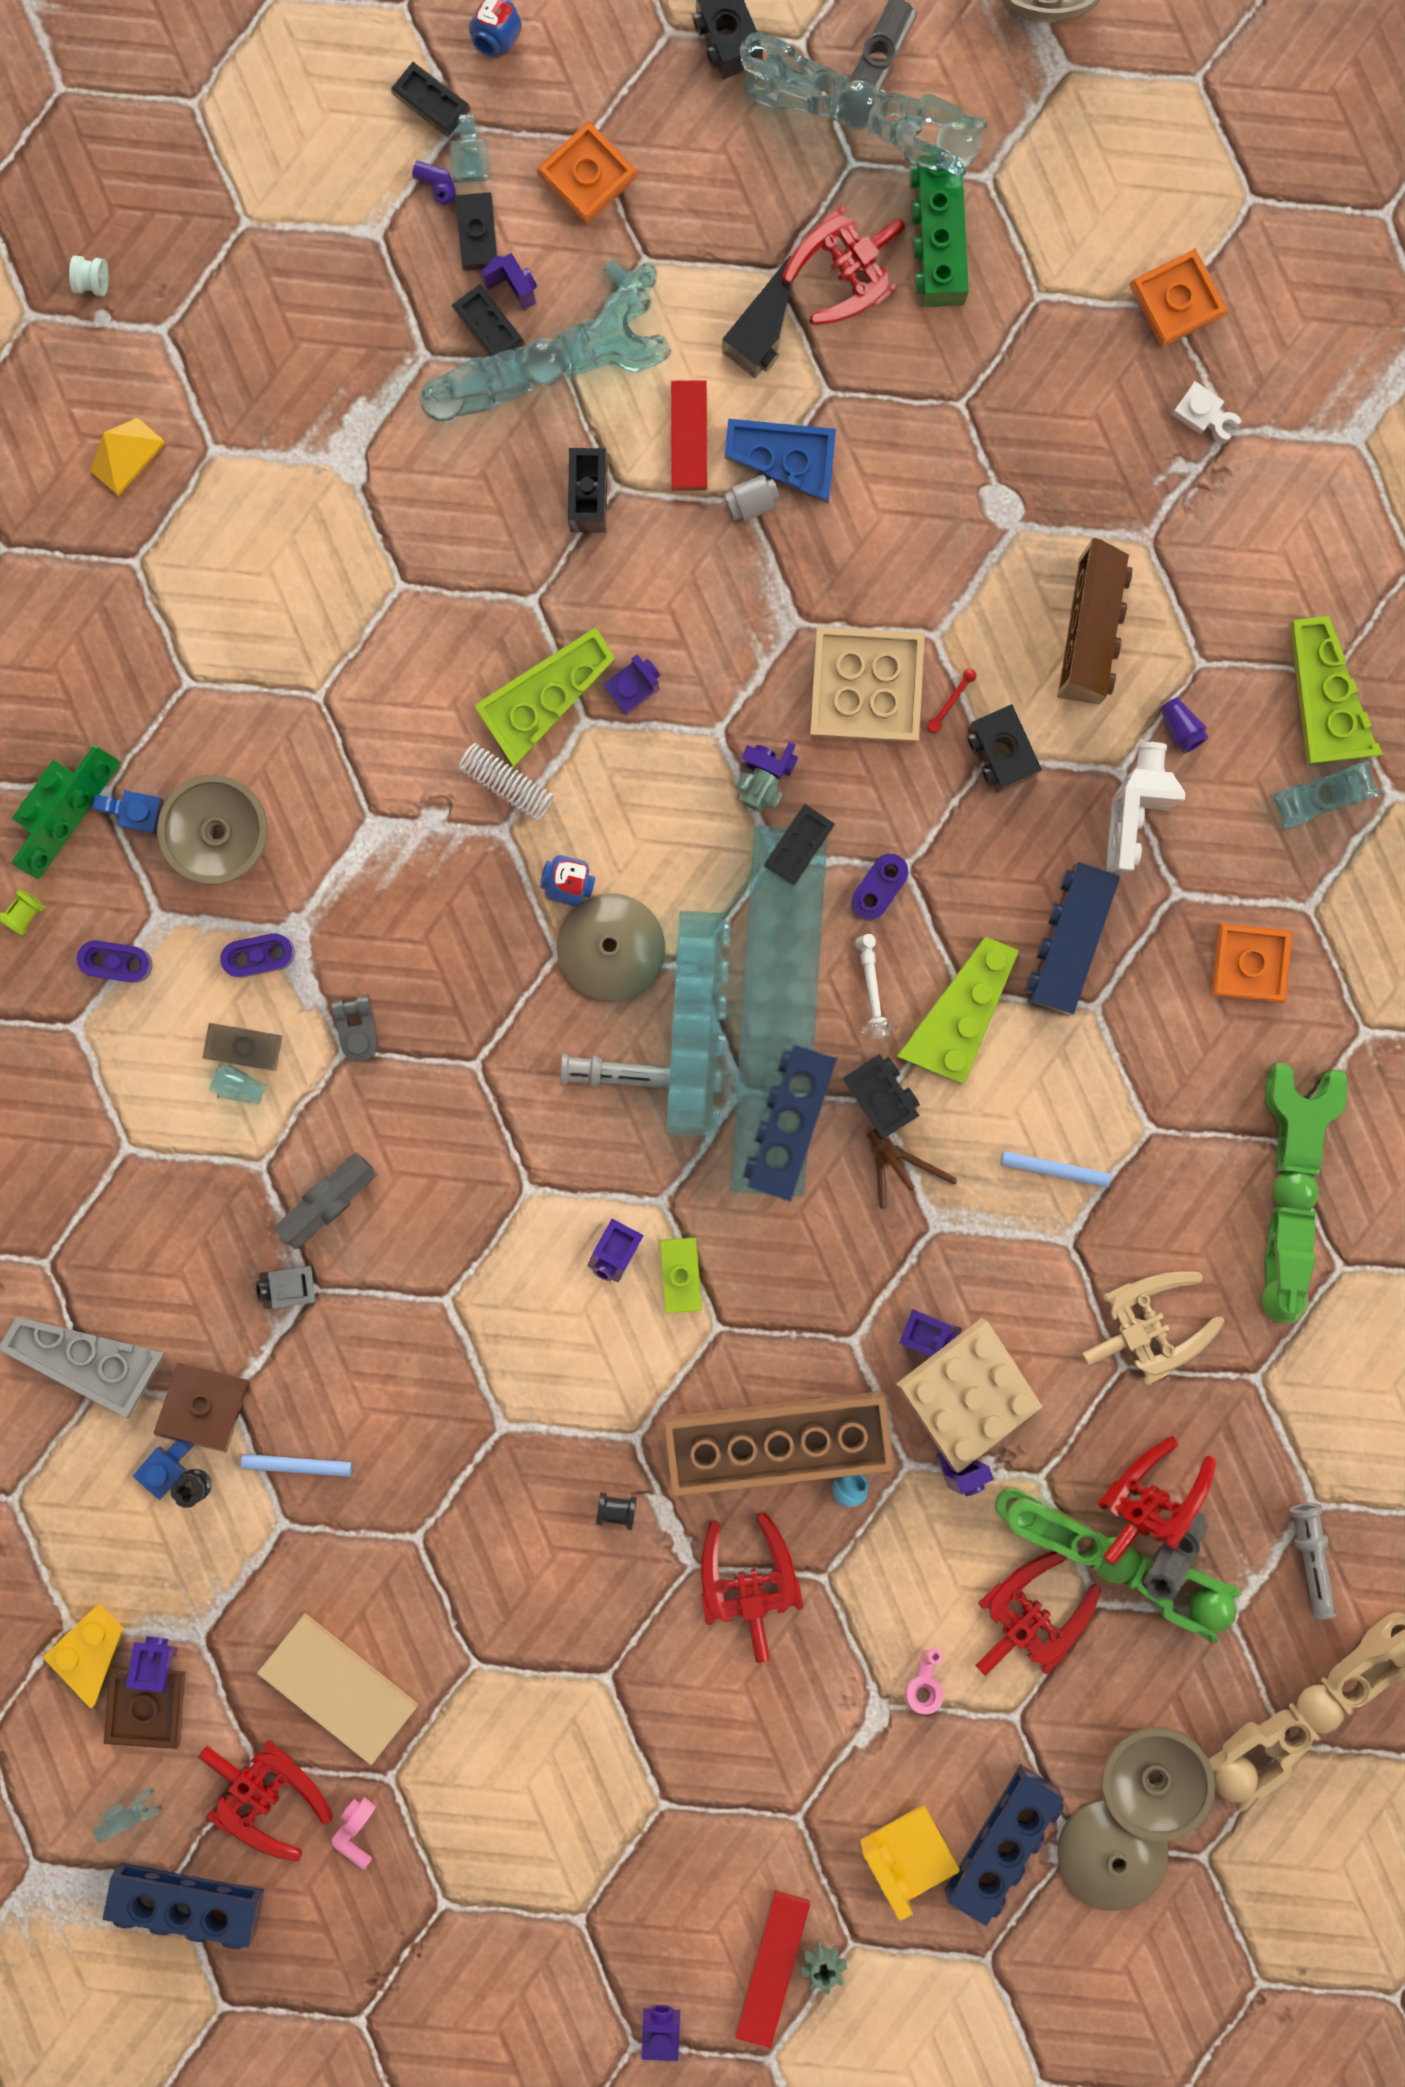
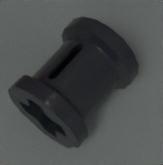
(182, 1494)
(616, 1511)

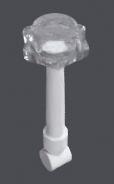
(878, 1026)

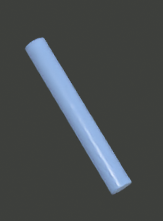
(1055, 1169)
(296, 1465)

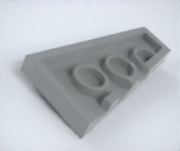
(91, 1365)

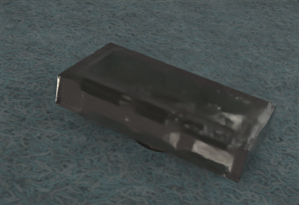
(242, 1046)

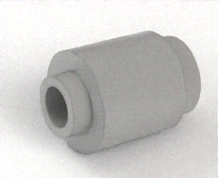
(752, 498)

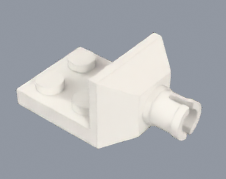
(1142, 789)

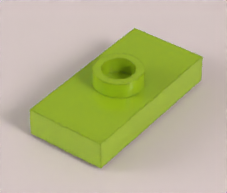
(680, 1275)

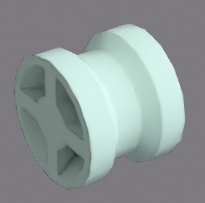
(88, 275)

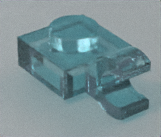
(469, 155)
(119, 1819)

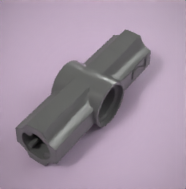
(887, 38)
(325, 1200)
(1172, 1565)

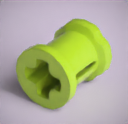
(21, 911)

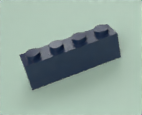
(1073, 938)

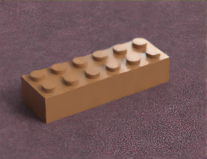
(778, 1443)

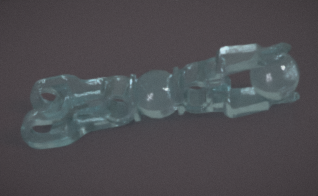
(858, 105)
(498, 378)

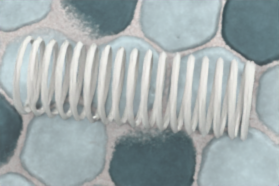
(475, 754)

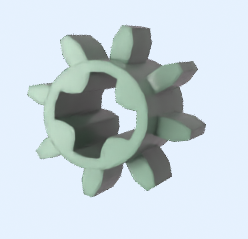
(758, 790)
(823, 1979)

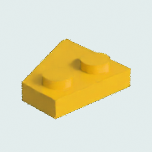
(87, 1654)

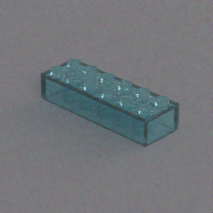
(695, 1023)

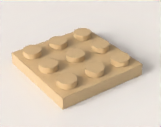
(867, 684)
(969, 1395)

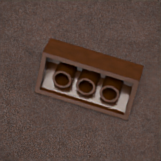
(1094, 623)

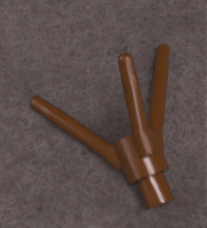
(888, 1154)

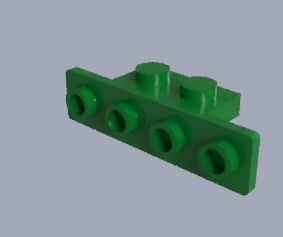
(58, 807)

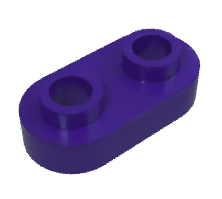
(879, 886)
(258, 955)
(116, 961)

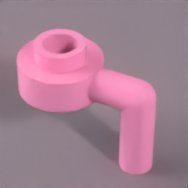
(925, 1680)
(355, 1817)

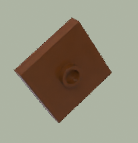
(201, 1407)
(141, 1715)

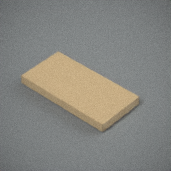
(338, 1689)

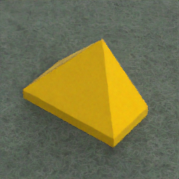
(124, 454)

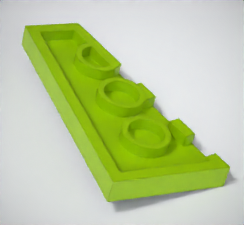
(539, 697)
(1328, 702)
(958, 1021)

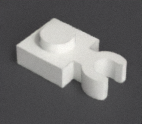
(1201, 410)

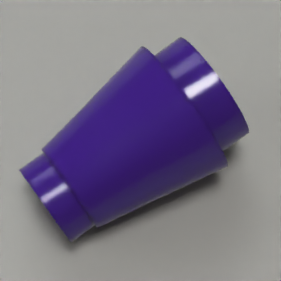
(1183, 726)

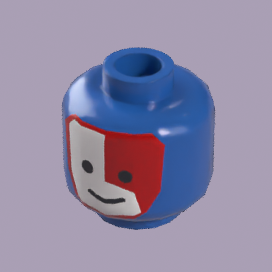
(495, 27)
(566, 880)

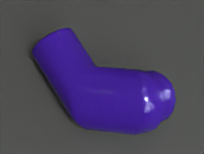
(439, 180)

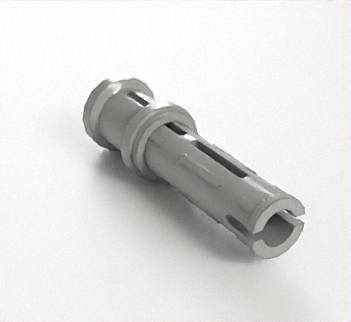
(595, 1071)
(1310, 1540)

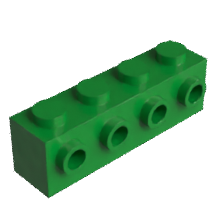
(940, 237)

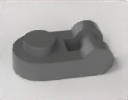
(357, 1041)

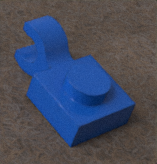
(135, 811)
(162, 1468)

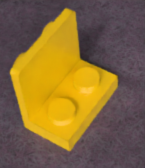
(908, 1858)

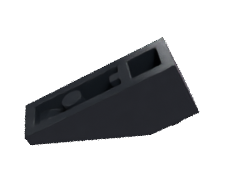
(757, 332)

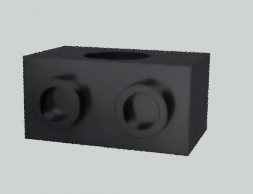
(725, 49)
(587, 490)
(1005, 728)

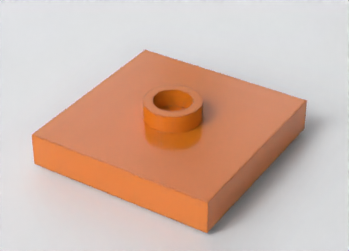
(587, 172)
(1178, 298)
(1251, 963)

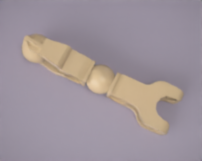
(1319, 1709)

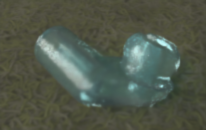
(625, 279)

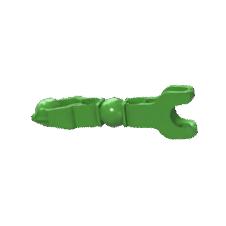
(1300, 1144)
(1210, 1607)

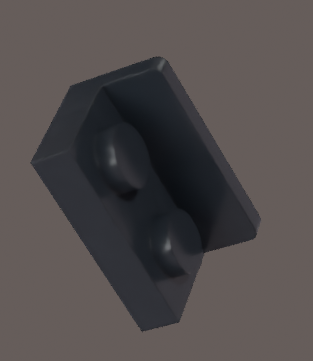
(882, 1096)

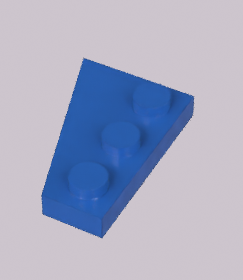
(784, 452)

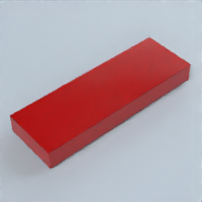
(689, 435)

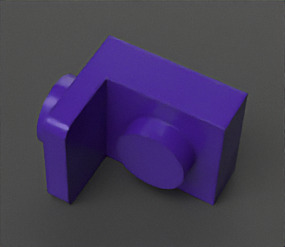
(633, 684)
(764, 759)
(614, 1251)
(927, 1333)
(150, 1665)
(660, 2033)

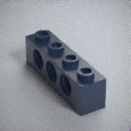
(783, 1180)
(1023, 1792)
(201, 1895)

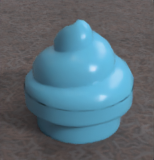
(850, 1490)

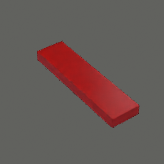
(772, 1969)

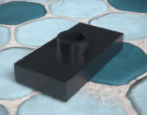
(430, 99)
(476, 230)
(487, 322)
(799, 845)

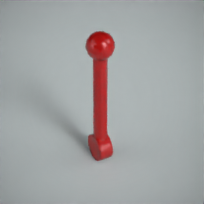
(934, 725)

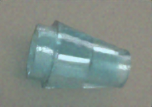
(236, 1085)

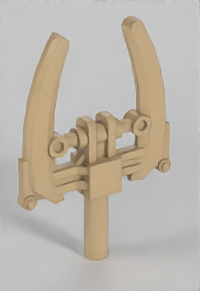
(1137, 1334)

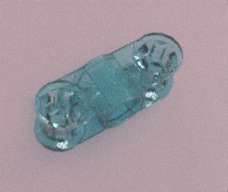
(1347, 786)

